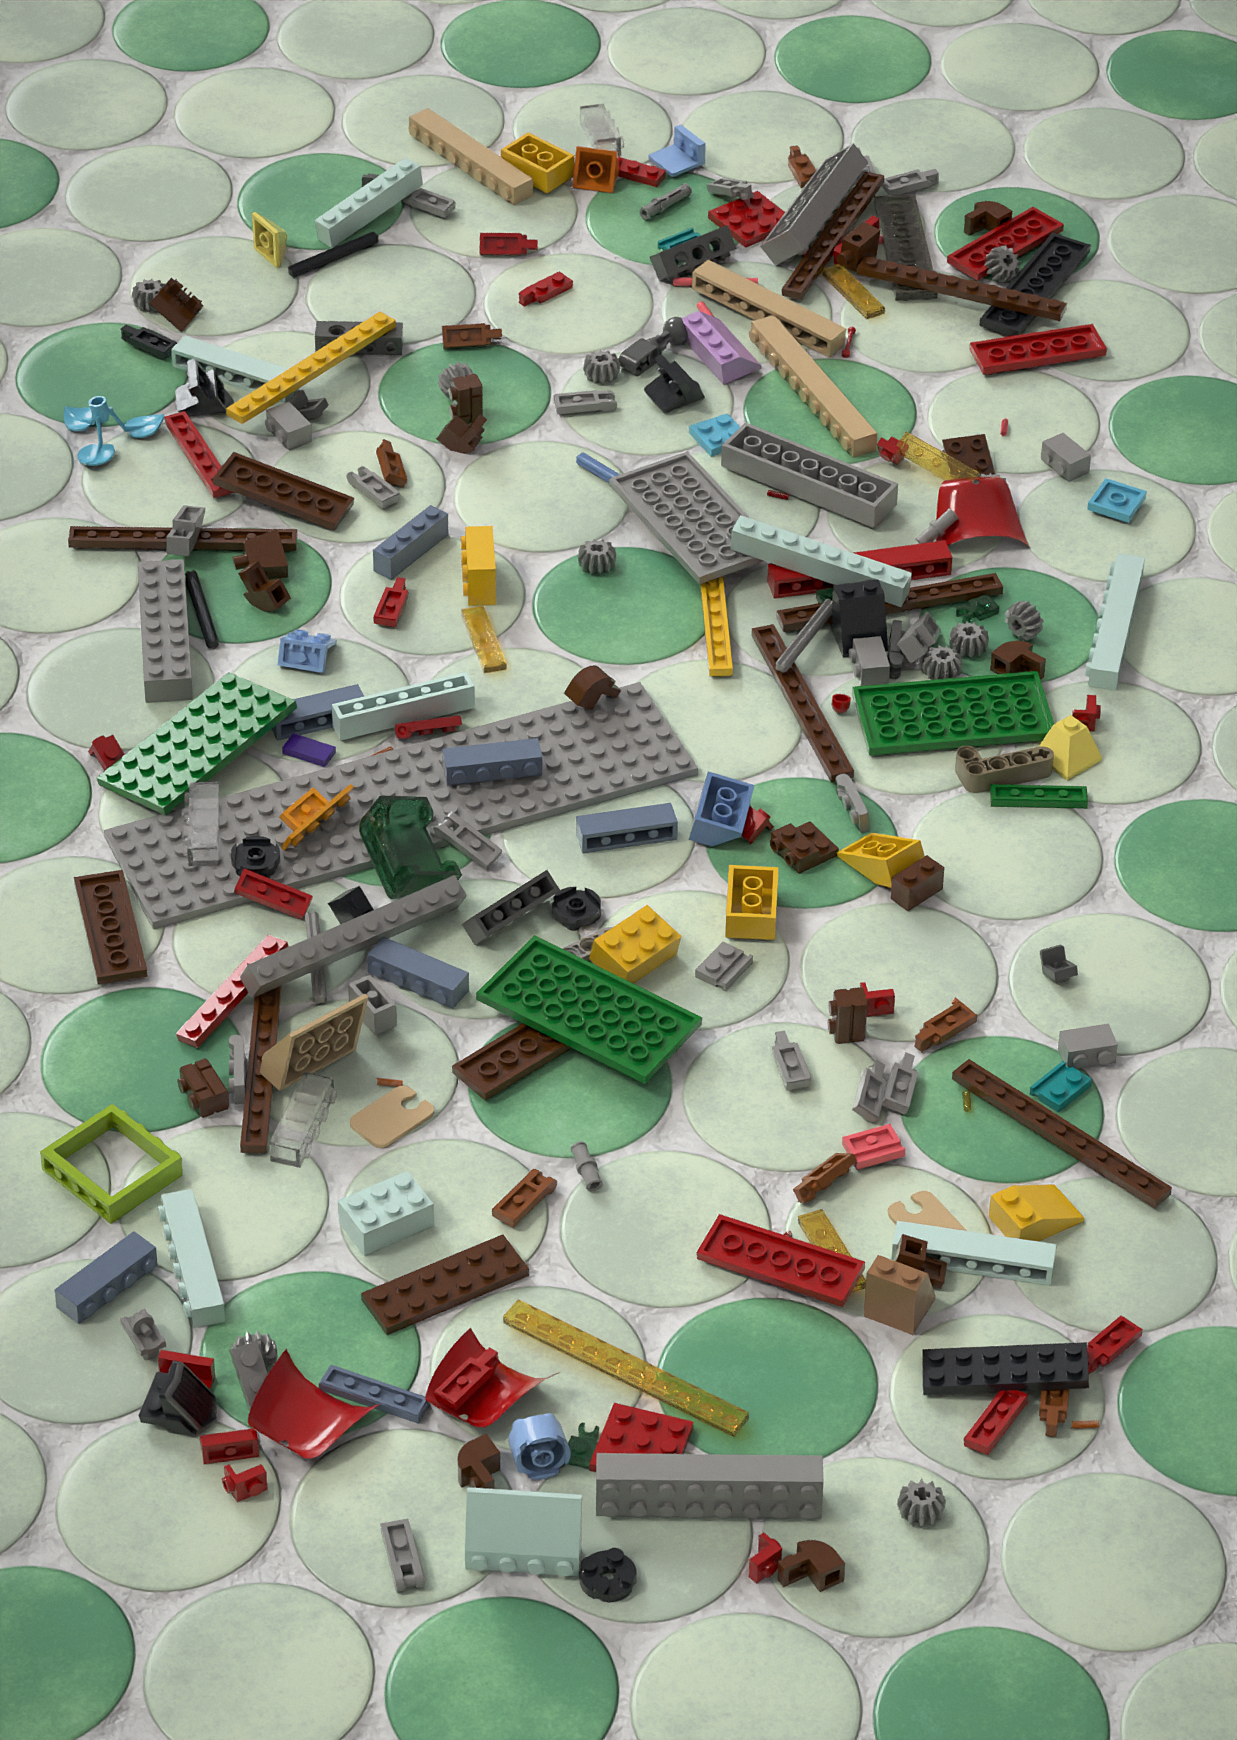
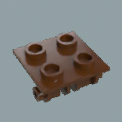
(176, 304)
(971, 451)

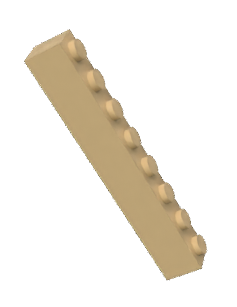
(471, 156)
(760, 302)

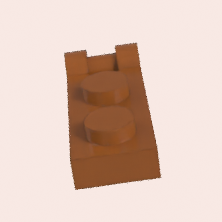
(523, 1197)

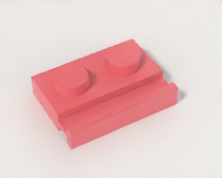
(874, 1146)

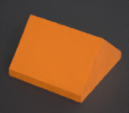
(595, 169)

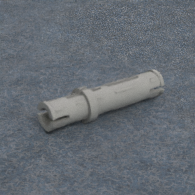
(659, 205)

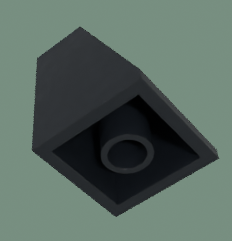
(858, 613)

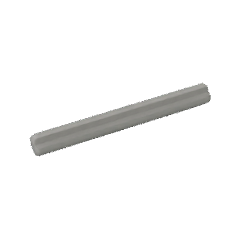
(804, 636)
(317, 976)

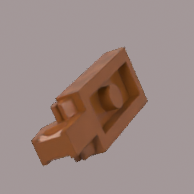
(800, 166)
(469, 335)
(391, 464)
(944, 1026)
(821, 1176)
(1053, 1409)

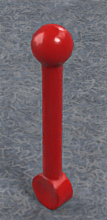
(846, 352)

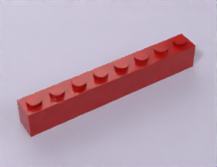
(922, 560)

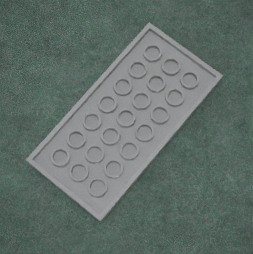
(686, 514)

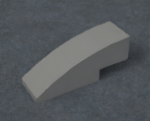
(185, 530)
(919, 637)

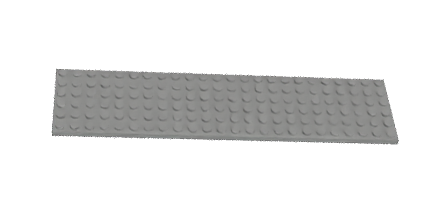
(585, 761)

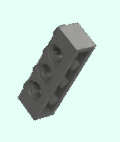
(665, 264)
(387, 344)
(510, 907)

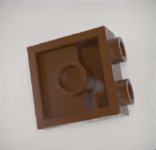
(802, 846)

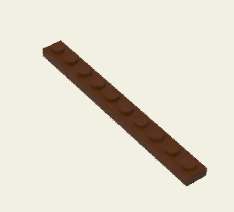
(832, 235)
(962, 288)
(157, 537)
(918, 597)
(803, 705)
(258, 1089)
(1062, 1133)

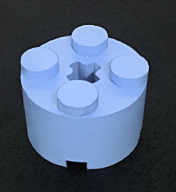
(539, 1446)

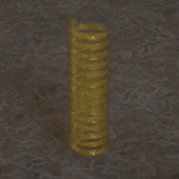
(968, 1102)

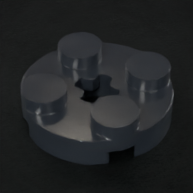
(243, 856)
(576, 917)
(603, 1562)

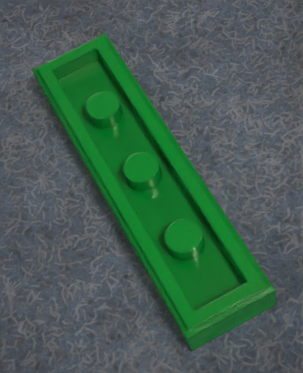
(1038, 796)

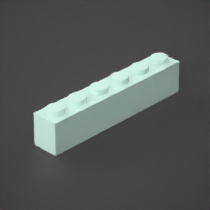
(369, 202)
(230, 366)
(403, 705)
(983, 1253)
(192, 1258)

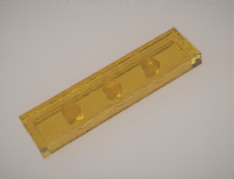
(853, 291)
(933, 459)
(483, 639)
(822, 1234)

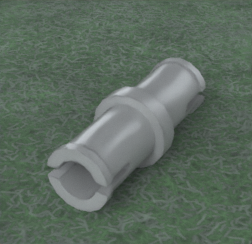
(937, 527)
(586, 1166)

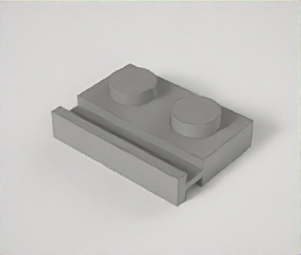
(723, 966)

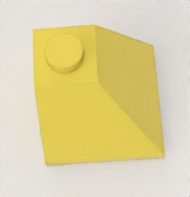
(269, 239)
(1072, 747)

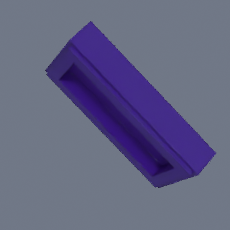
(309, 750)

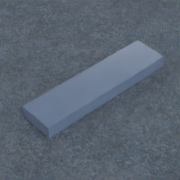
(374, 1392)

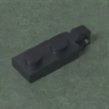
(148, 341)

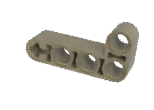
(1006, 769)

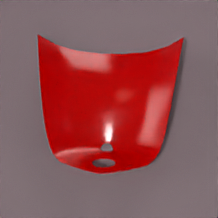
(980, 509)
(493, 1396)
(299, 1411)

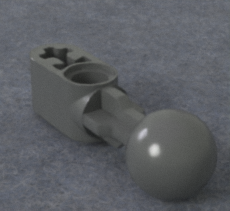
(642, 353)

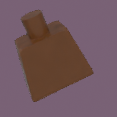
(857, 244)
(268, 551)

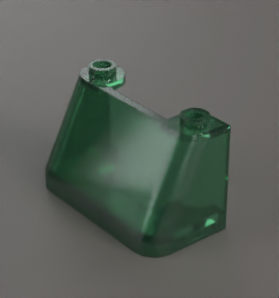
(401, 845)

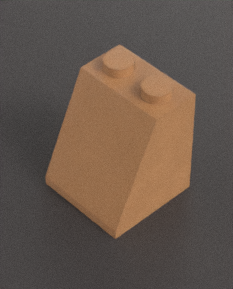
(897, 1295)

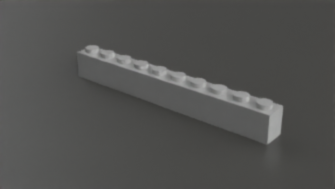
(352, 936)

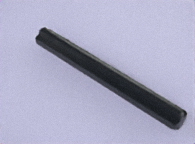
(333, 254)
(201, 608)

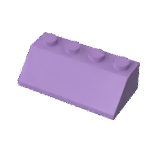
(718, 347)

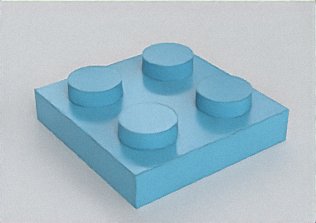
(713, 433)
(1117, 500)

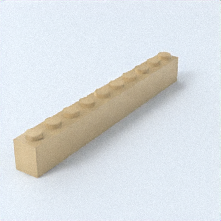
(813, 386)

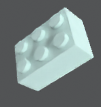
(385, 1213)

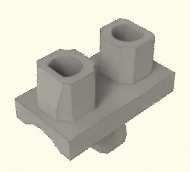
(144, 1334)

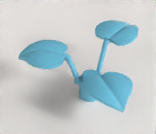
(98, 411)

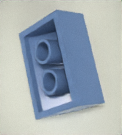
(721, 810)

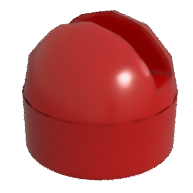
(840, 703)

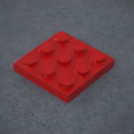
(748, 219)
(642, 1432)

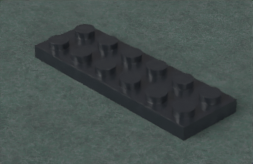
(1005, 1368)

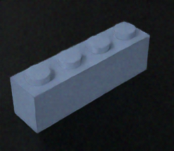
(410, 542)
(314, 712)
(492, 761)
(626, 827)
(418, 972)
(106, 1277)

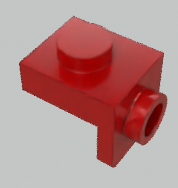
(889, 450)
(1090, 714)
(106, 750)
(755, 824)
(879, 1001)
(246, 1483)
(766, 1561)

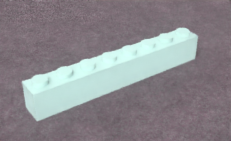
(816, 558)
(1116, 621)

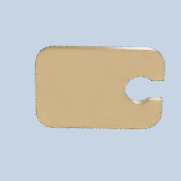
(388, 1120)
(932, 1212)

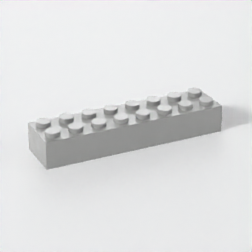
(814, 205)
(809, 475)
(164, 631)
(709, 1485)

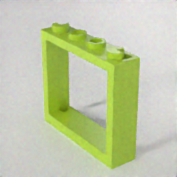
(105, 1205)

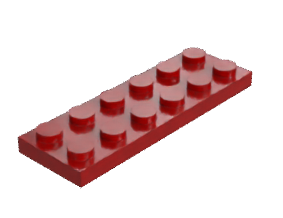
(1019, 233)
(1038, 349)
(781, 1260)

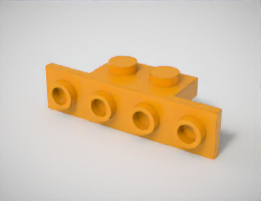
(307, 812)

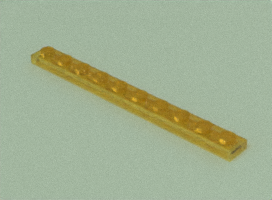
(626, 1368)

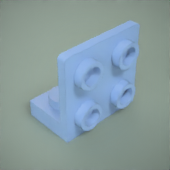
(683, 155)
(304, 650)

